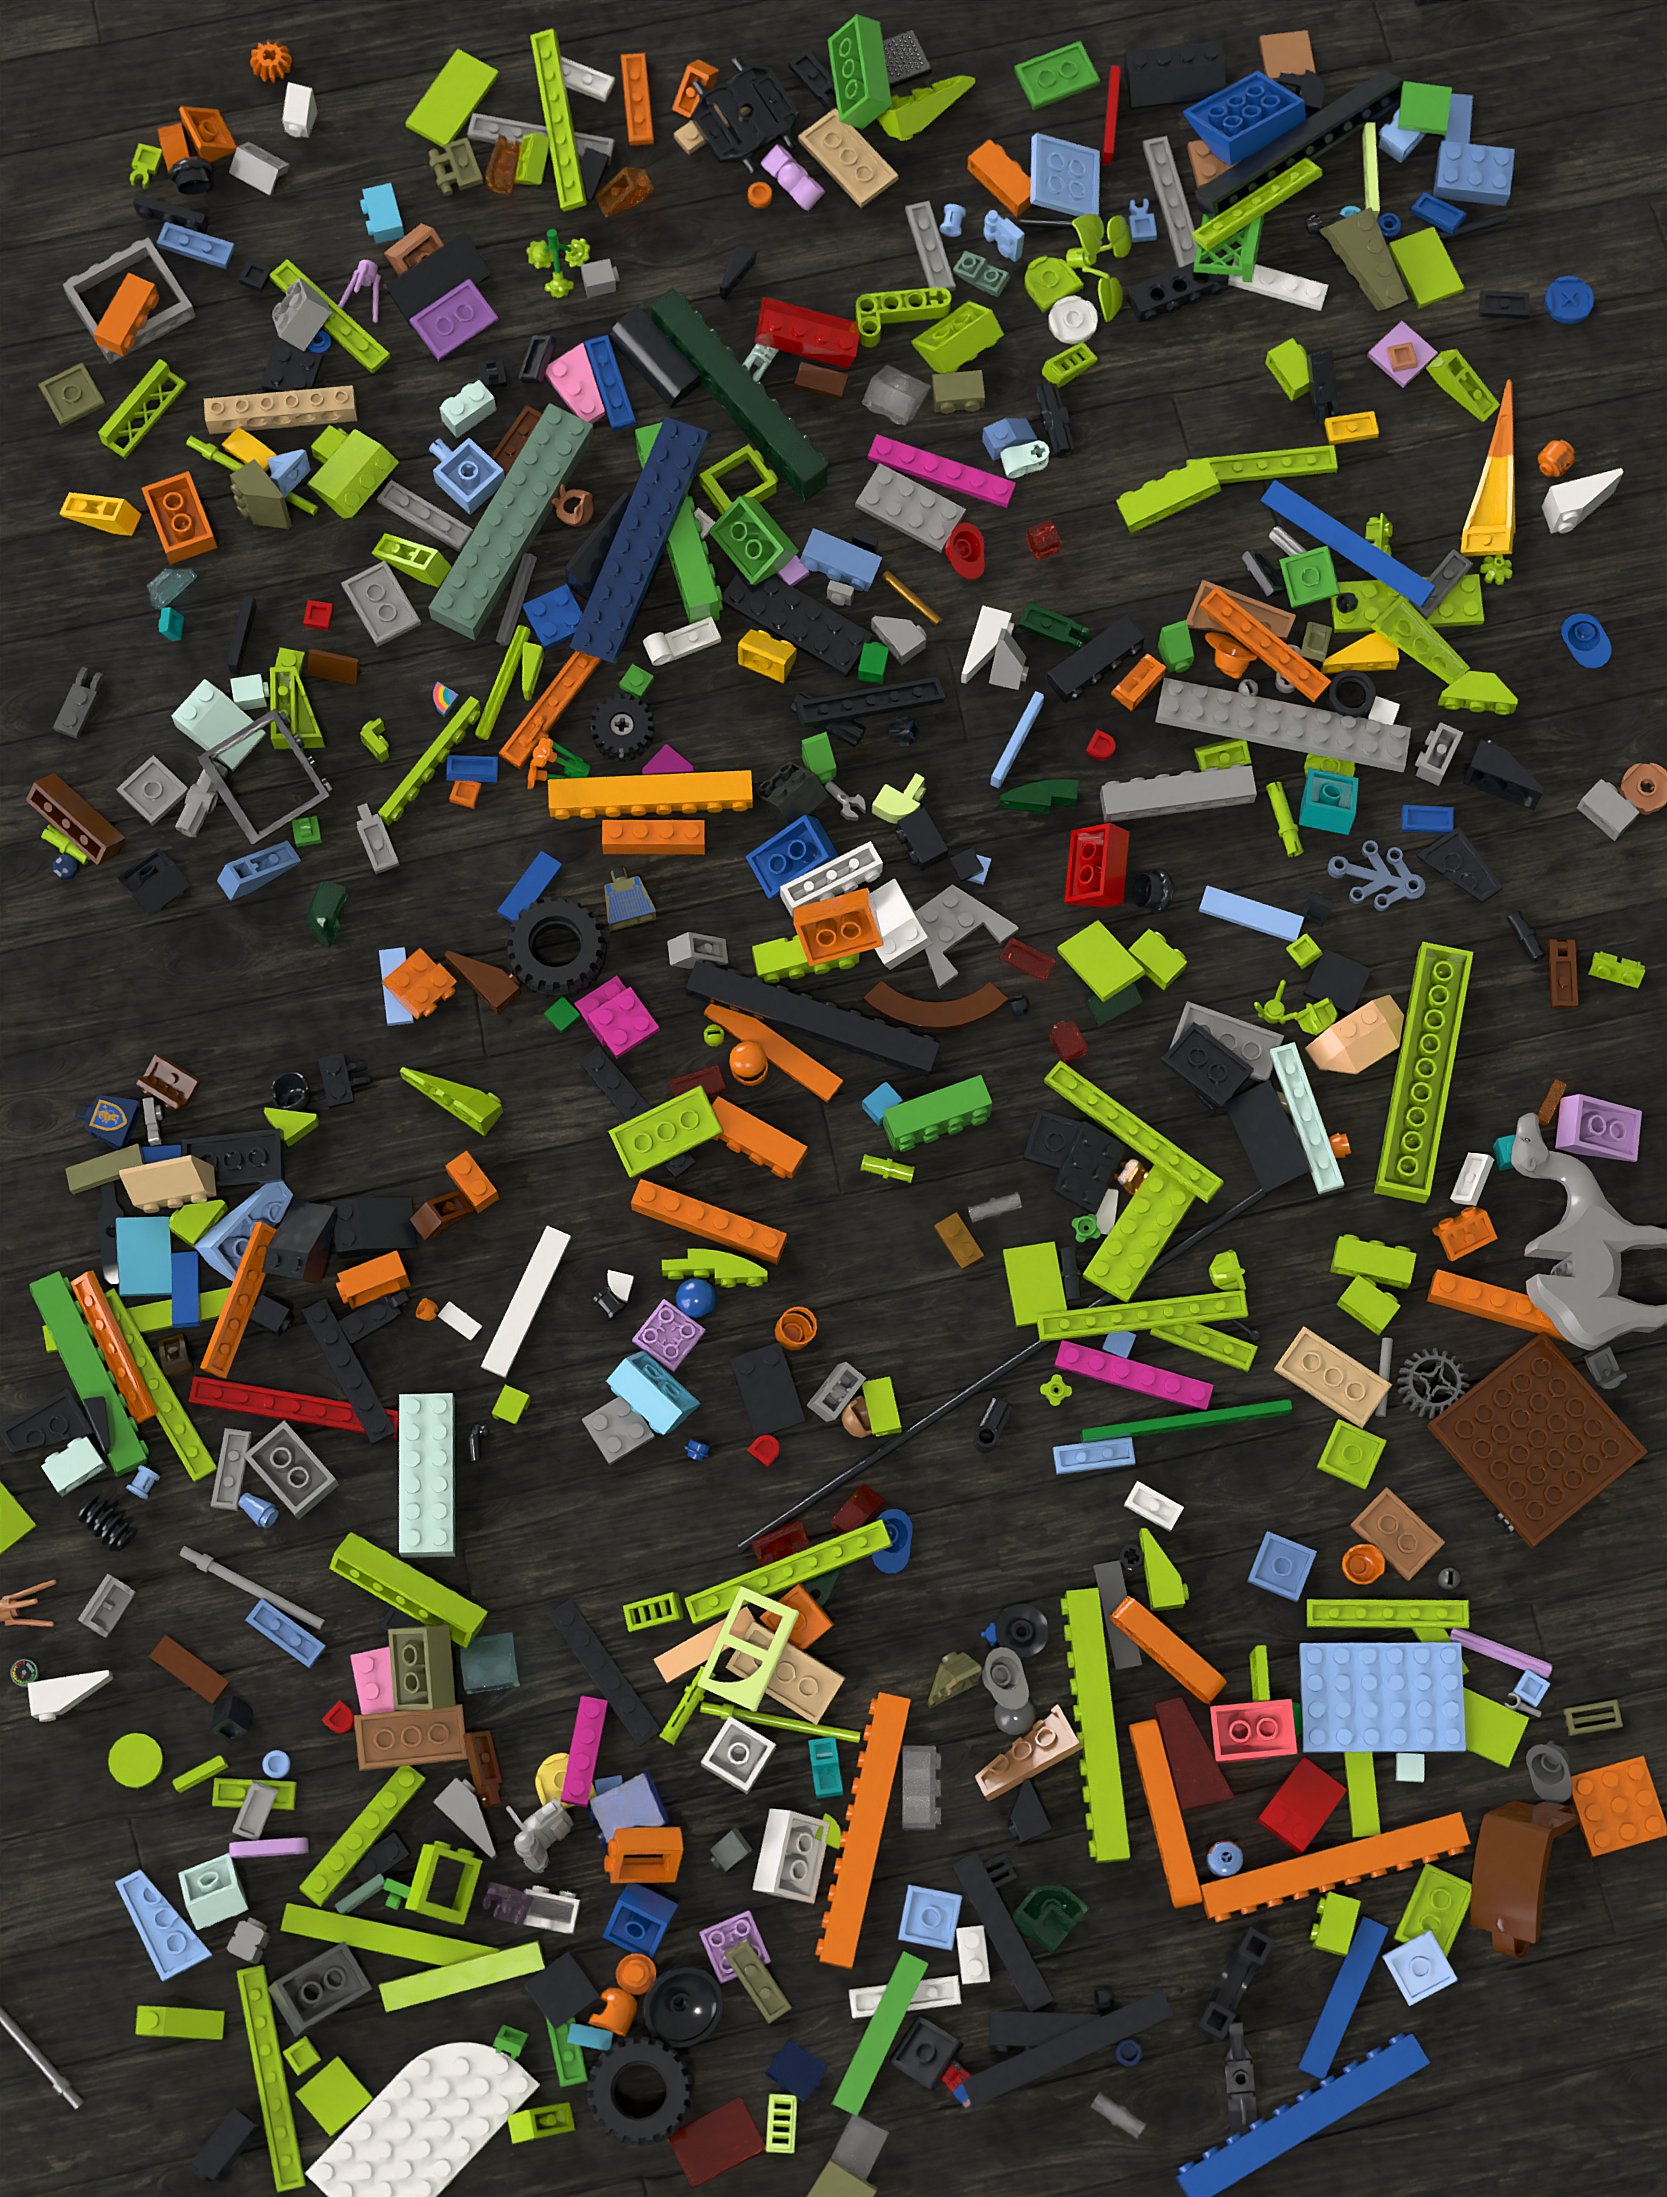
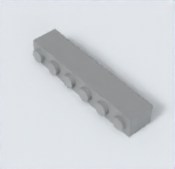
(1178, 793)

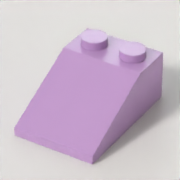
(1598, 1128)

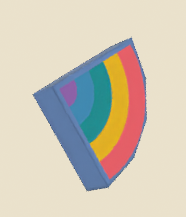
(444, 698)

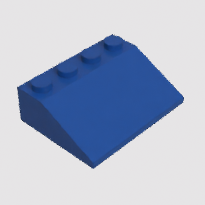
(1245, 117)

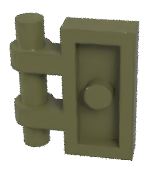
(463, 165)

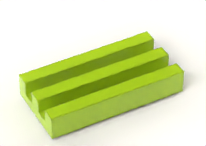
(200, 1774)

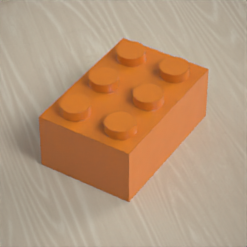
(179, 517)

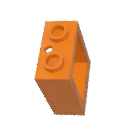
(372, 1280)
(644, 1841)

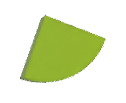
(834, 1834)

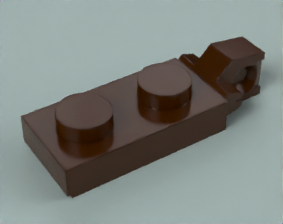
(483, 1767)

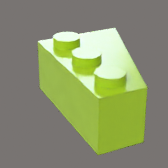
(289, 696)

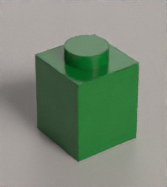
(873, 662)

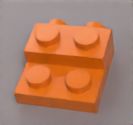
(420, 984)

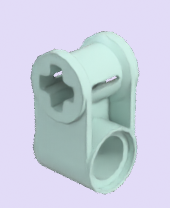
(1021, 459)

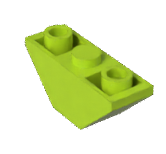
(1479, 693)

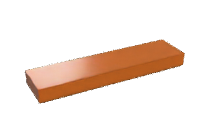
(637, 99)

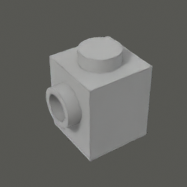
(599, 278)

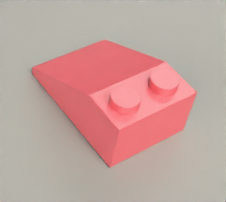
(1253, 1731)

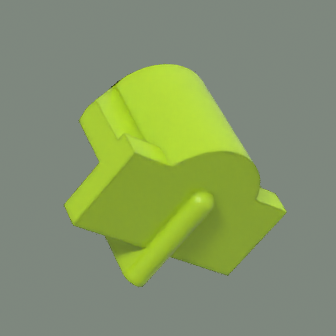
(1317, 1017)
(1226, 1272)

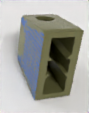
(627, 901)

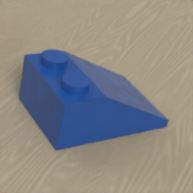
(791, 854)

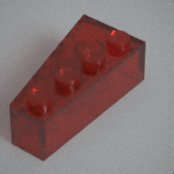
(1190, 1762)

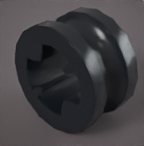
(1123, 1560)

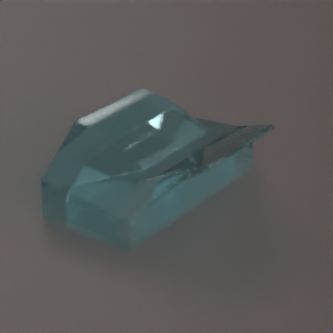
(168, 586)

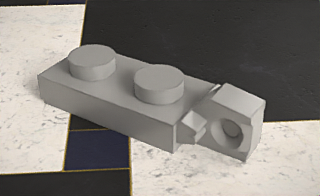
(376, 840)

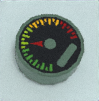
(24, 1672)

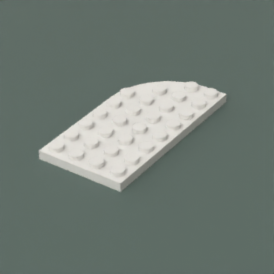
(425, 2124)

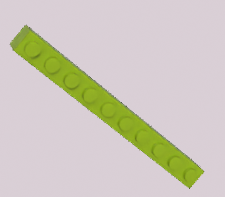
(1096, 1726)

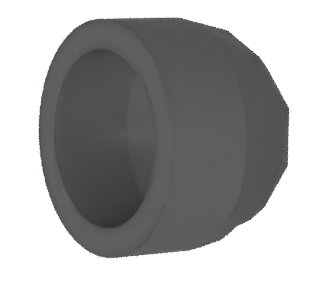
(1443, 1578)

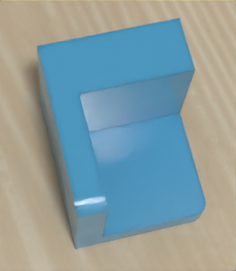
(880, 1099)

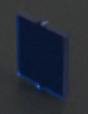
(796, 2071)

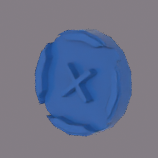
(1569, 300)

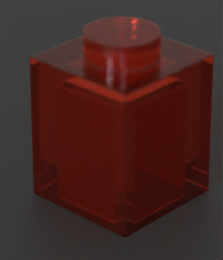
(1067, 1041)

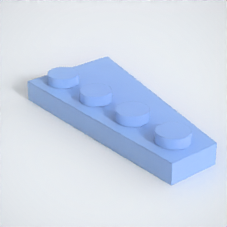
(163, 1931)

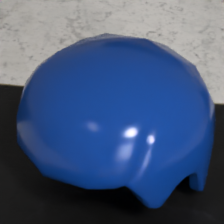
(696, 1297)

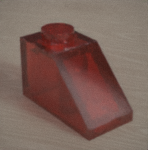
(857, 1510)

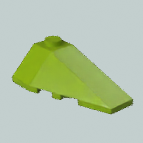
(915, 112)

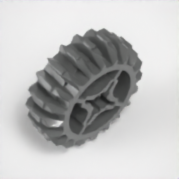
(1422, 1380)

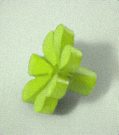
(1496, 569)

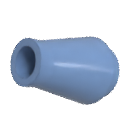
(260, 1511)

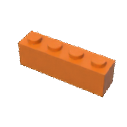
(653, 836)
(758, 1140)

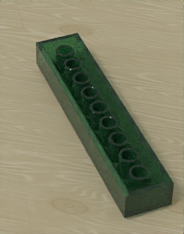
(741, 396)

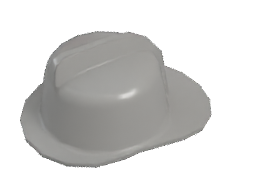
(1005, 1678)

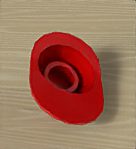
(966, 550)

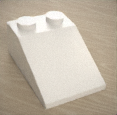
(1574, 500)
(899, 925)

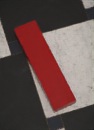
(1111, 115)

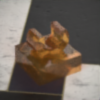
(1132, 1176)

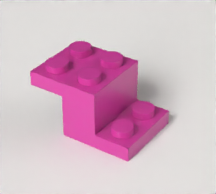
(616, 1016)

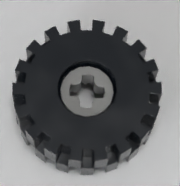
(633, 739)

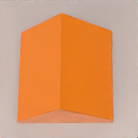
(207, 132)

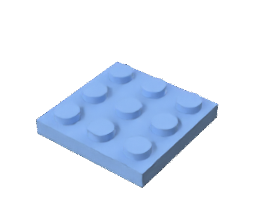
(1064, 176)

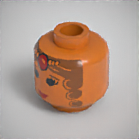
(1556, 458)

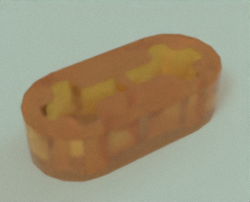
(1551, 1101)

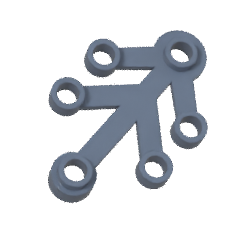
(1381, 877)

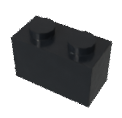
(921, 839)

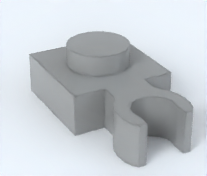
(153, 1114)

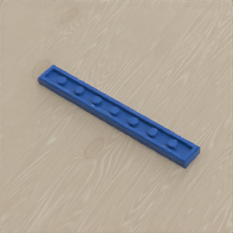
(1348, 544)

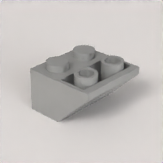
(300, 314)

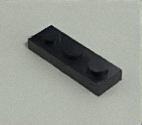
(164, 212)

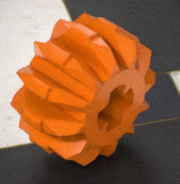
(271, 61)

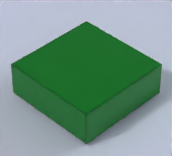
(562, 1014)

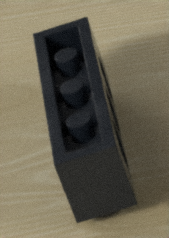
(1163, 286)

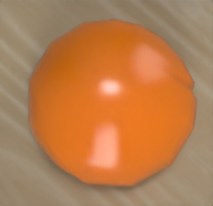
(1363, 1564)

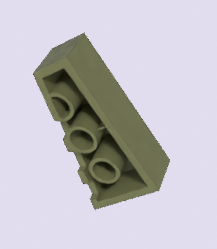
(1367, 257)

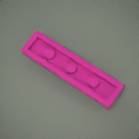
(583, 1751)

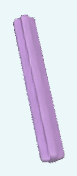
(1500, 1652)

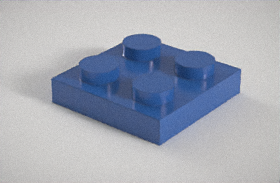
(553, 616)

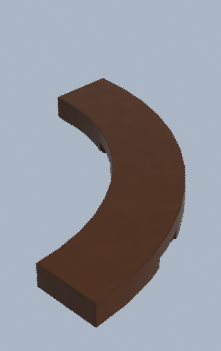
(935, 1014)

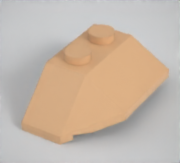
(1359, 1038)

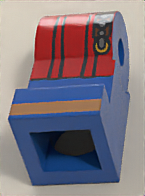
(953, 2079)

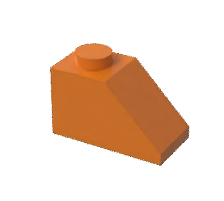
(687, 95)

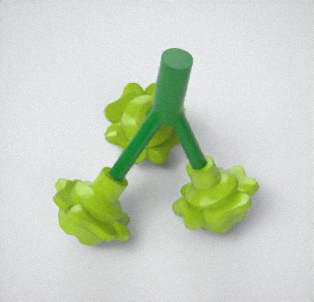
(542, 257)

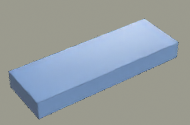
(395, 1011)
(1094, 1455)

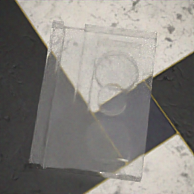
(859, 2146)

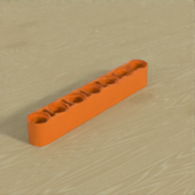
(1165, 1813)

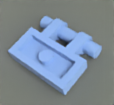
(1007, 235)

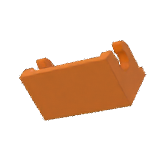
(1139, 682)

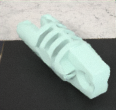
(761, 356)

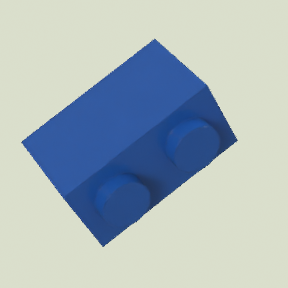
(640, 1920)

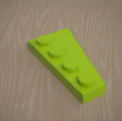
(1417, 638)

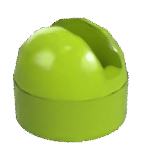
(714, 1039)

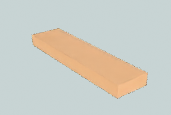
(698, 1648)

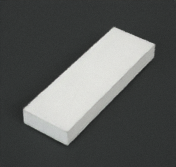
(587, 80)

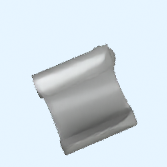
(1522, 1706)

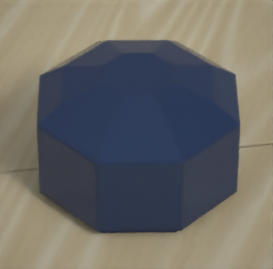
(65, 866)
(1128, 2052)

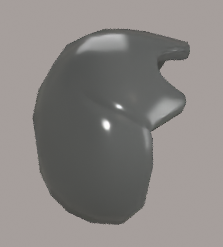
(1015, 1721)

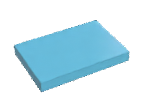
(144, 1256)

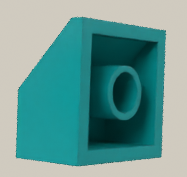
(1329, 801)

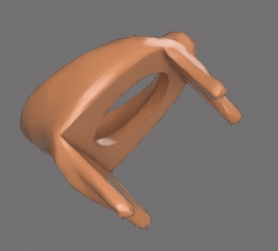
(582, 512)

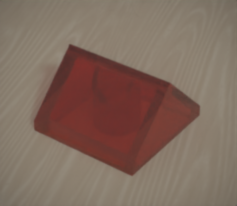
(780, 1544)

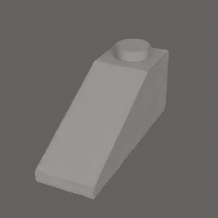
(464, 1810)

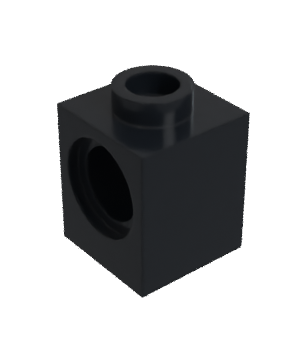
(271, 1316)

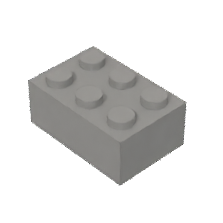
(291, 1470)

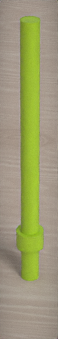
(211, 453)
(780, 1722)

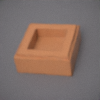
(1402, 357)

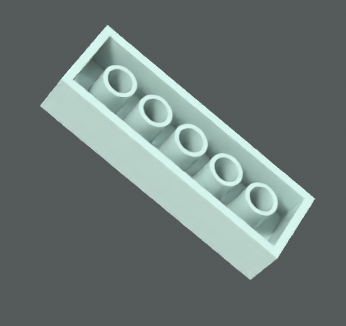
(427, 1475)

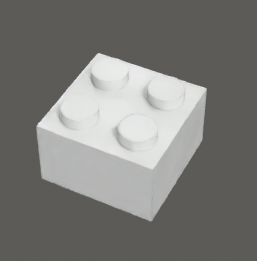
(738, 1755)

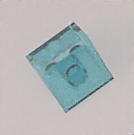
(489, 1663)

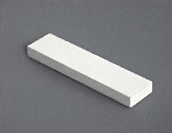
(928, 1994)

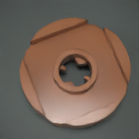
(1645, 773)

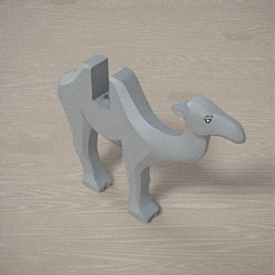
(1589, 1239)

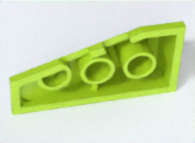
(466, 1103)

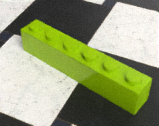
(407, 1589)

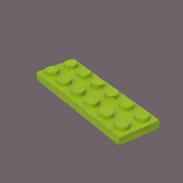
(1459, 608)
(1139, 1234)

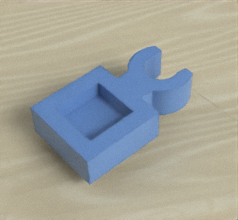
(1141, 224)

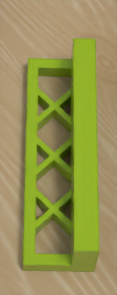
(137, 401)

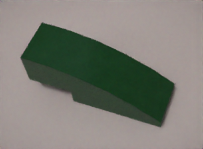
(1040, 795)

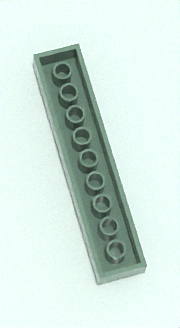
(511, 522)

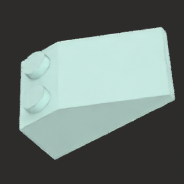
(212, 718)

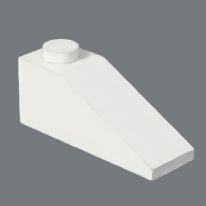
(985, 640)
(61, 1694)

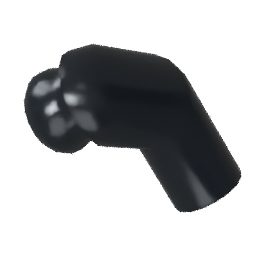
(473, 1441)

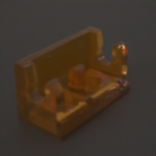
(503, 166)

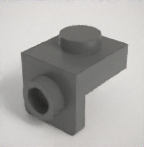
(1604, 1368)

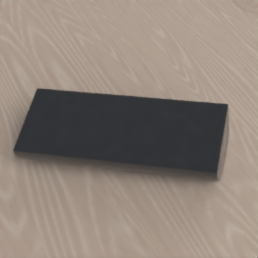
(654, 357)

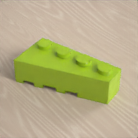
(787, 959)

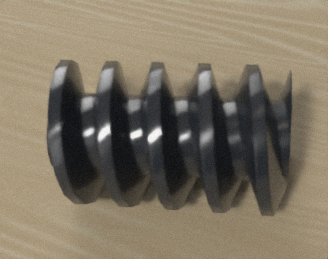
(105, 1525)

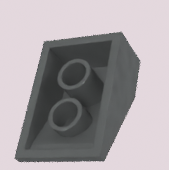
(319, 1988)

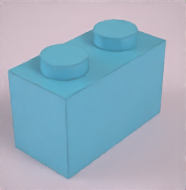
(382, 212)

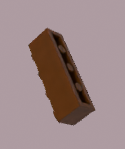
(75, 819)

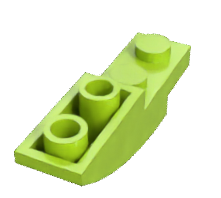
(727, 1268)

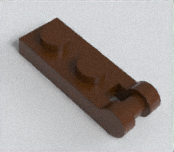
(1563, 973)

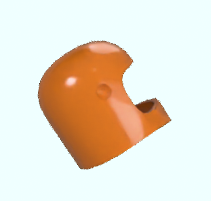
(747, 1061)
(787, 1333)
(618, 2013)

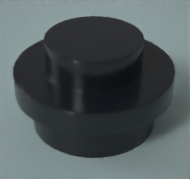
(1314, 223)

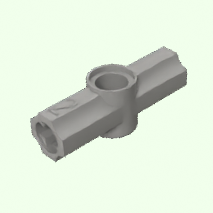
(199, 802)

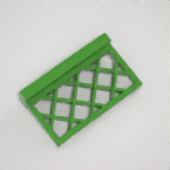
(1247, 252)

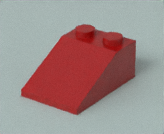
(1301, 1805)

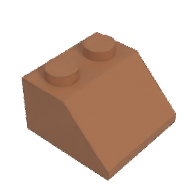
(413, 248)

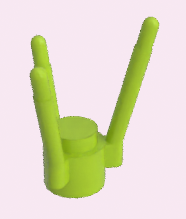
(1274, 1009)

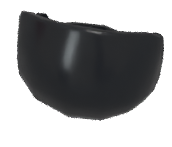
(290, 1092)

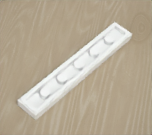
(526, 1301)

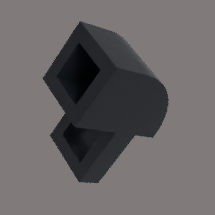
(1308, 88)

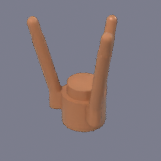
(10, 1607)

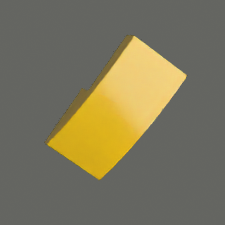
(248, 448)

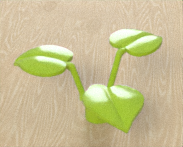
(1090, 233)

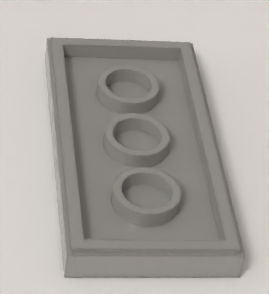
(1242, 1038)

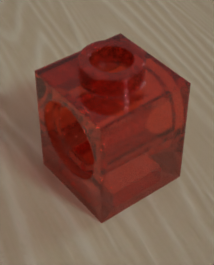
(1043, 540)

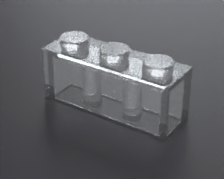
(920, 1788)

